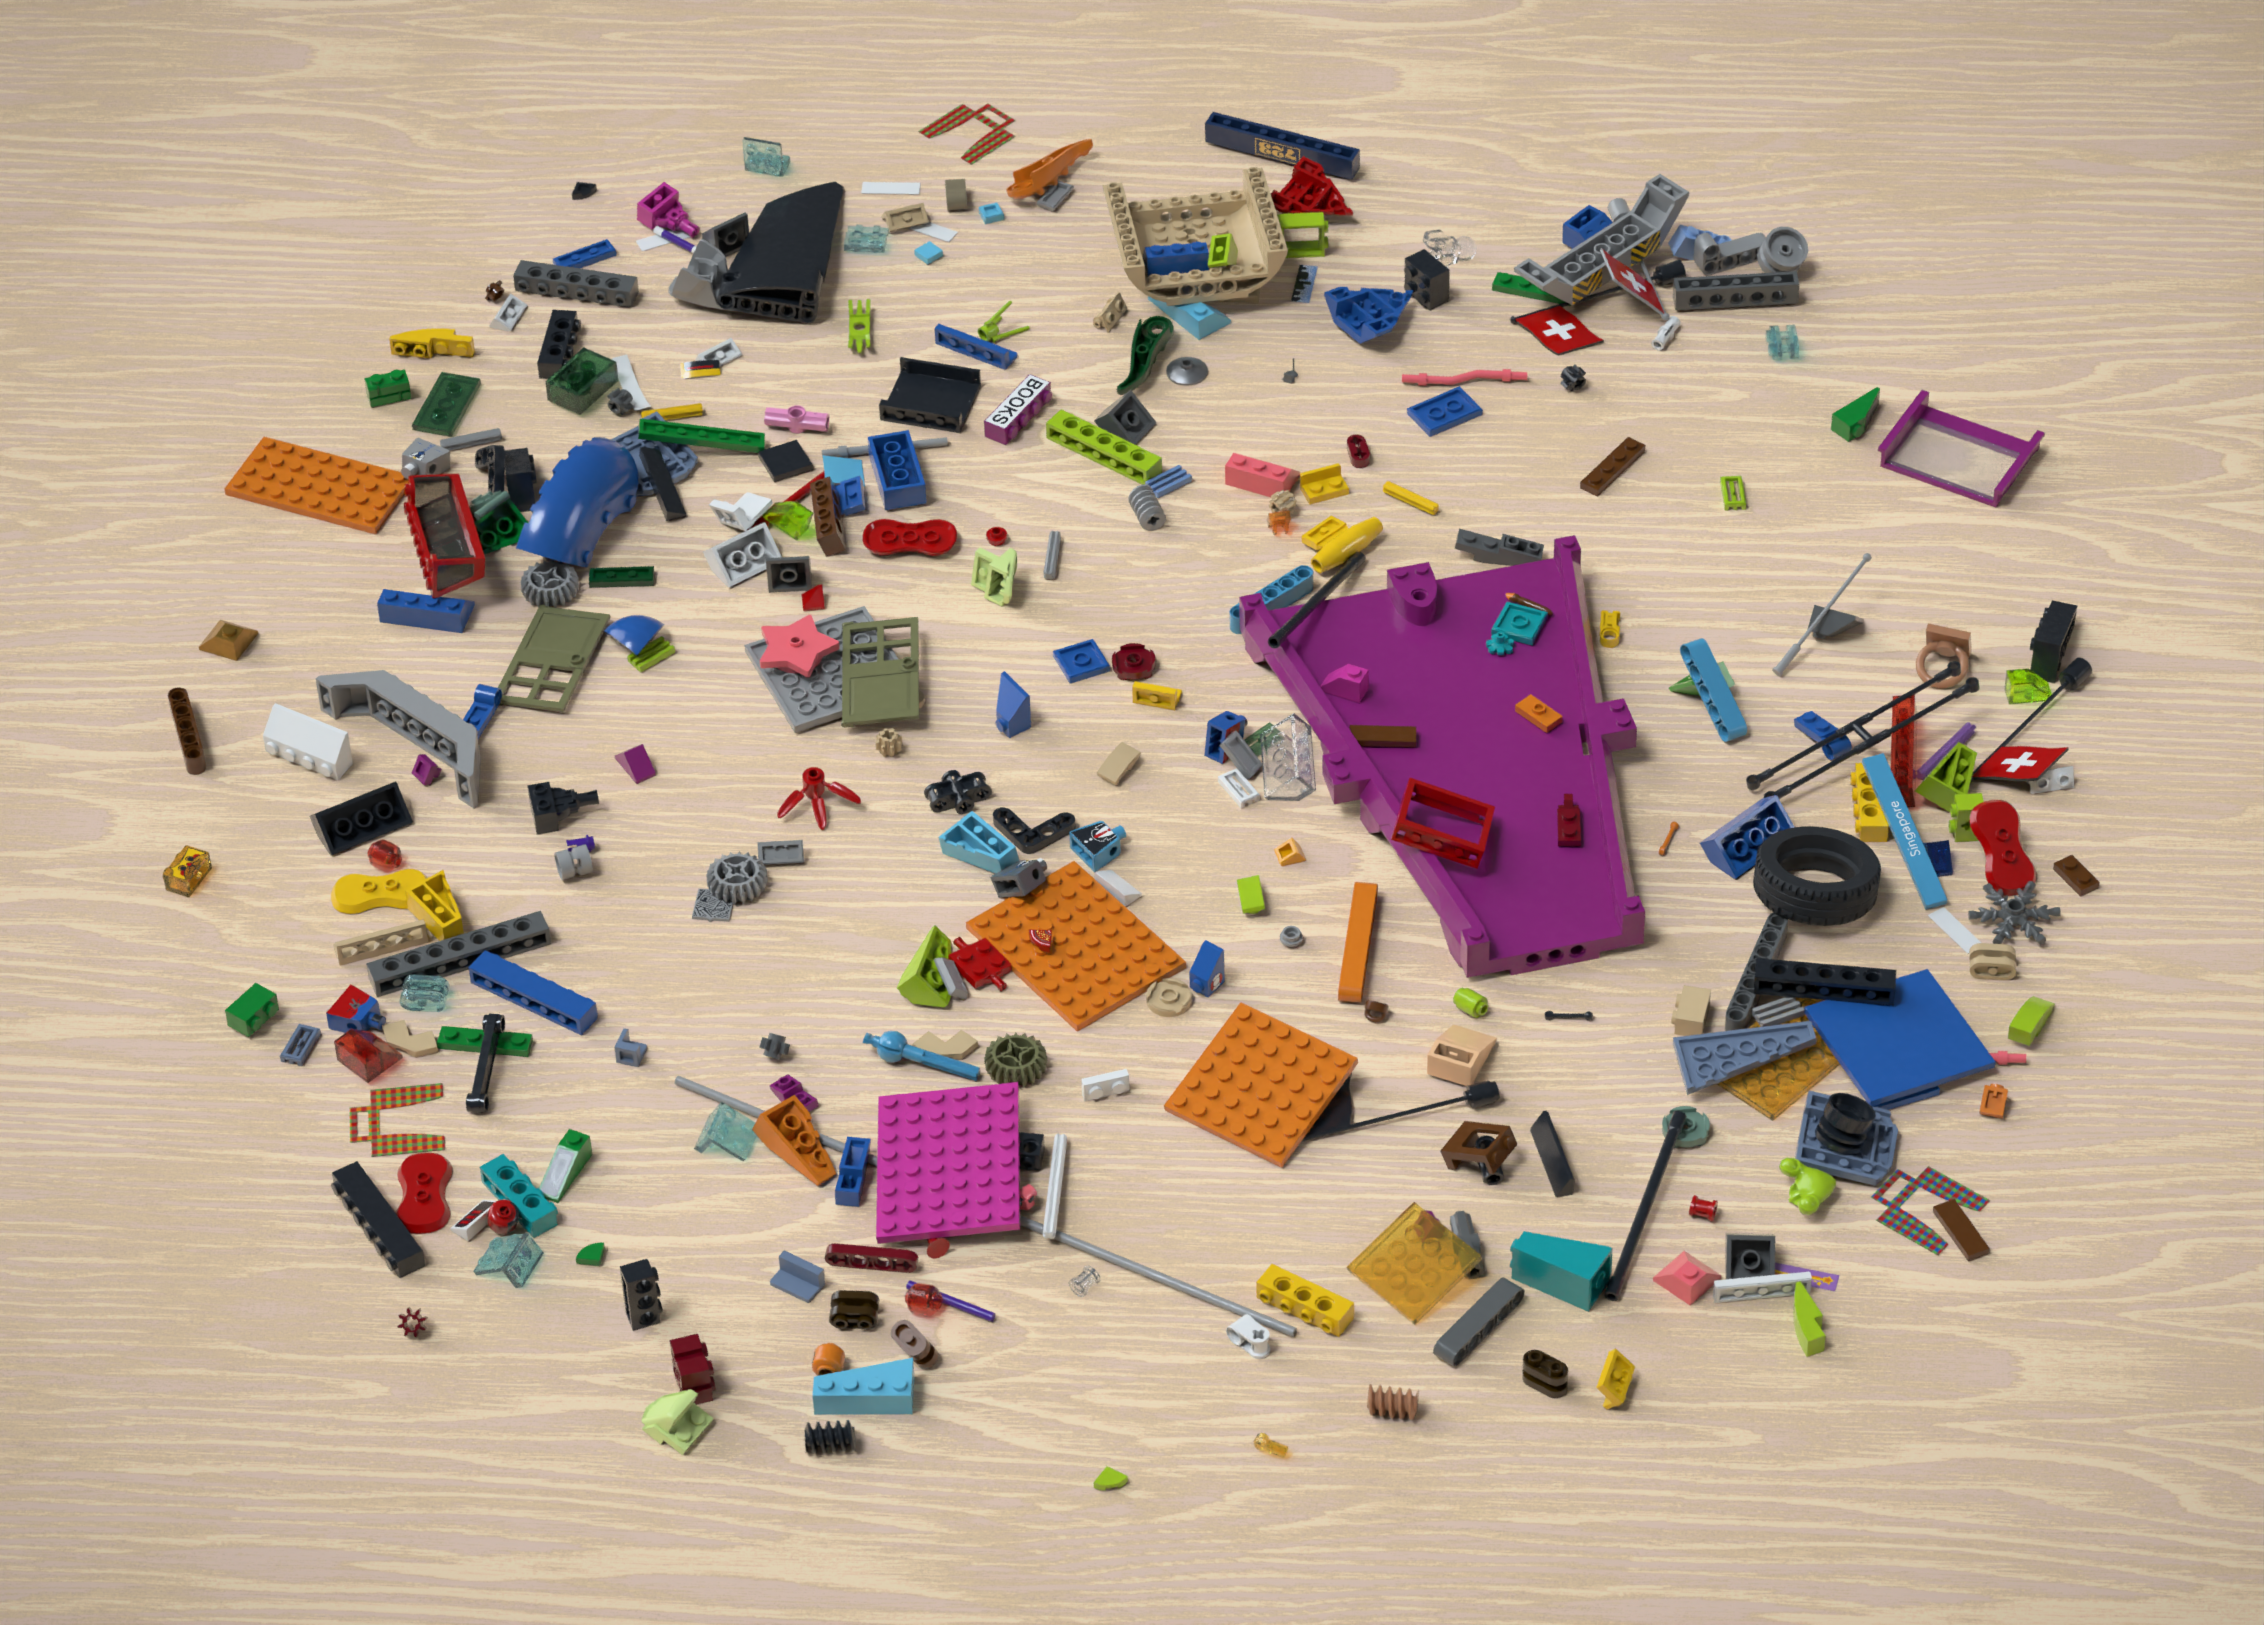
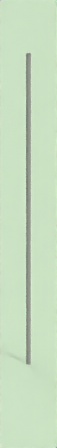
(1037, 1227)

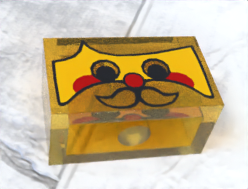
(187, 871)

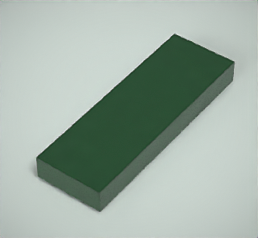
(621, 577)

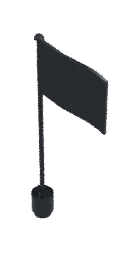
(1338, 1112)

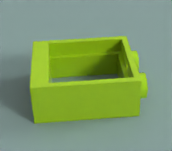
(1309, 248)

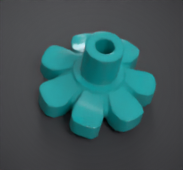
(1500, 643)

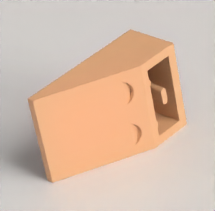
(1459, 1054)

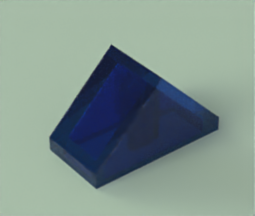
(1940, 857)

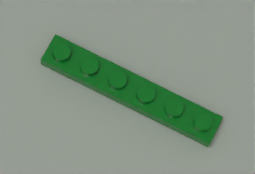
(701, 435)

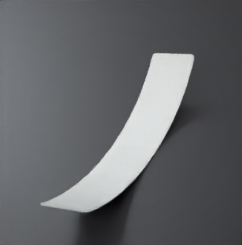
(629, 382)

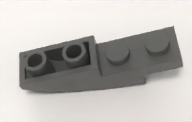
(1491, 550)

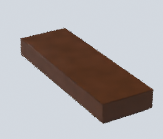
(1384, 735)
(1961, 1230)

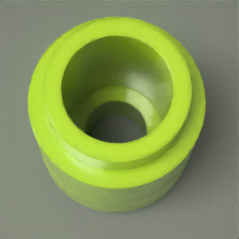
(1470, 1002)

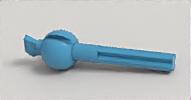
(894, 1046)

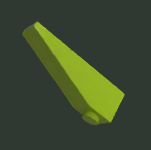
(921, 979)

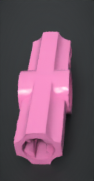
(796, 419)

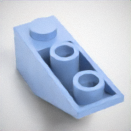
(1683, 241)

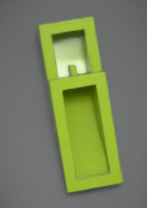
(2030, 1020)
(1807, 1322)

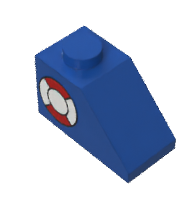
(1208, 969)

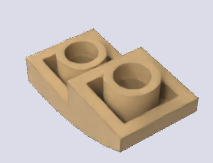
(1118, 762)

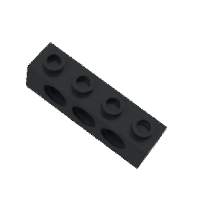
(558, 342)

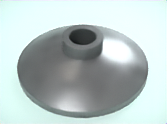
(1186, 371)

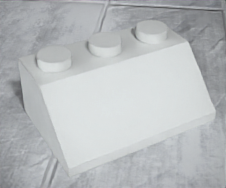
(742, 555)

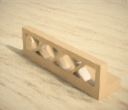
(381, 942)

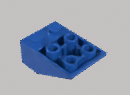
(1584, 225)

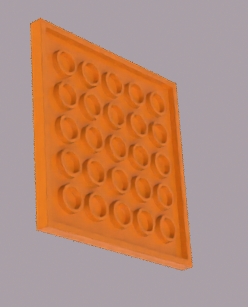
(1261, 1084)

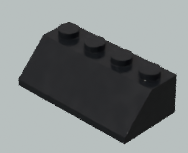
(361, 818)

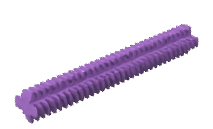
(1960, 736)

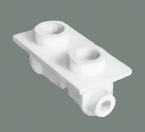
(2053, 780)

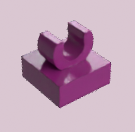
(425, 769)

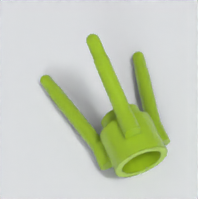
(990, 329)

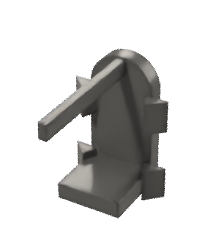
(1289, 376)

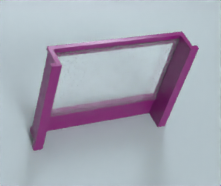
(1955, 452)

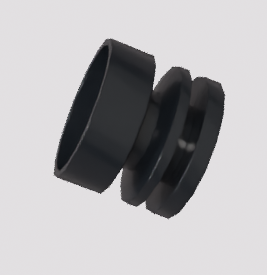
(1845, 1123)

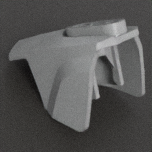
(702, 278)

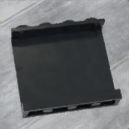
(931, 395)

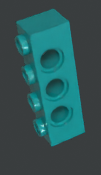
(507, 1182)

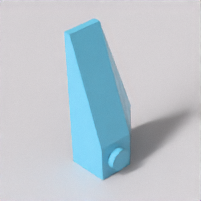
(1195, 317)

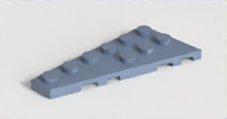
(1725, 1054)

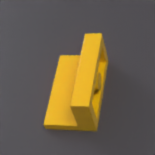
(1155, 695)

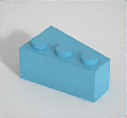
(978, 844)

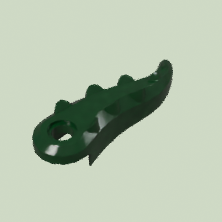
(1145, 349)

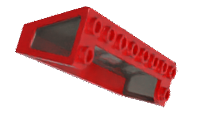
(443, 532)

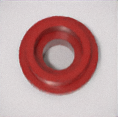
(996, 536)

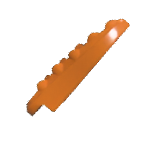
(1046, 170)

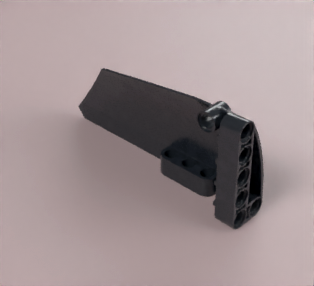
(785, 256)

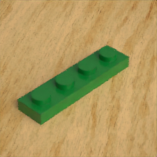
(1520, 286)
(471, 1040)

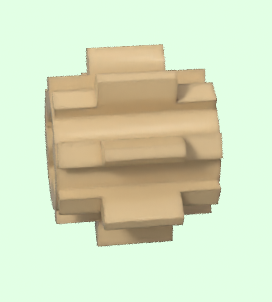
(1282, 501)
(888, 742)

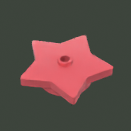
(796, 647)

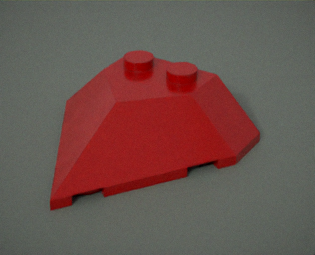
(1309, 192)

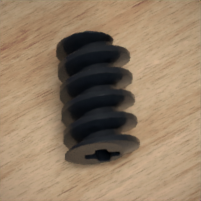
(829, 1436)

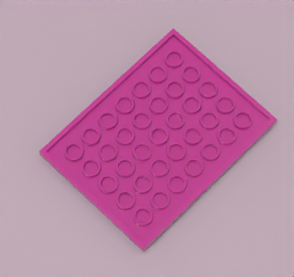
(948, 1163)

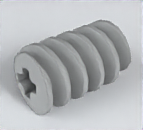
(1147, 508)

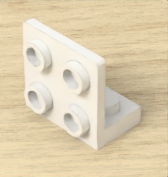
(743, 512)

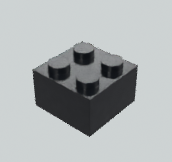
(1427, 279)

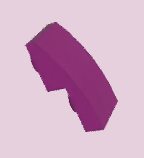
(789, 1086)

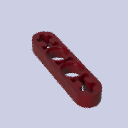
(844, 1256)

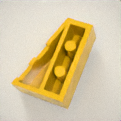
(435, 904)

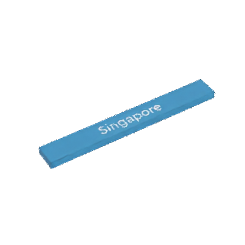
(1904, 831)

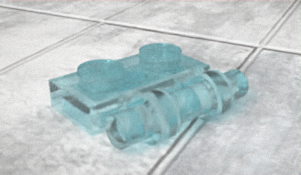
(866, 239)

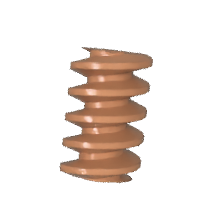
(1392, 1402)

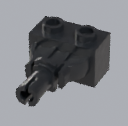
(555, 804)

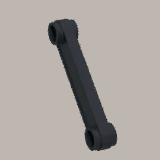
(492, 1027)

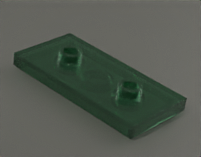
(446, 404)

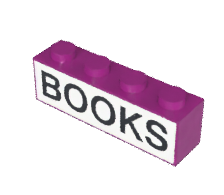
(1017, 409)

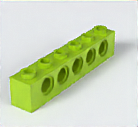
(1103, 447)

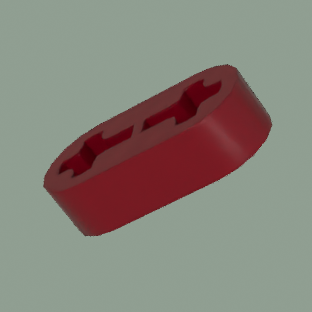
(1354, 452)

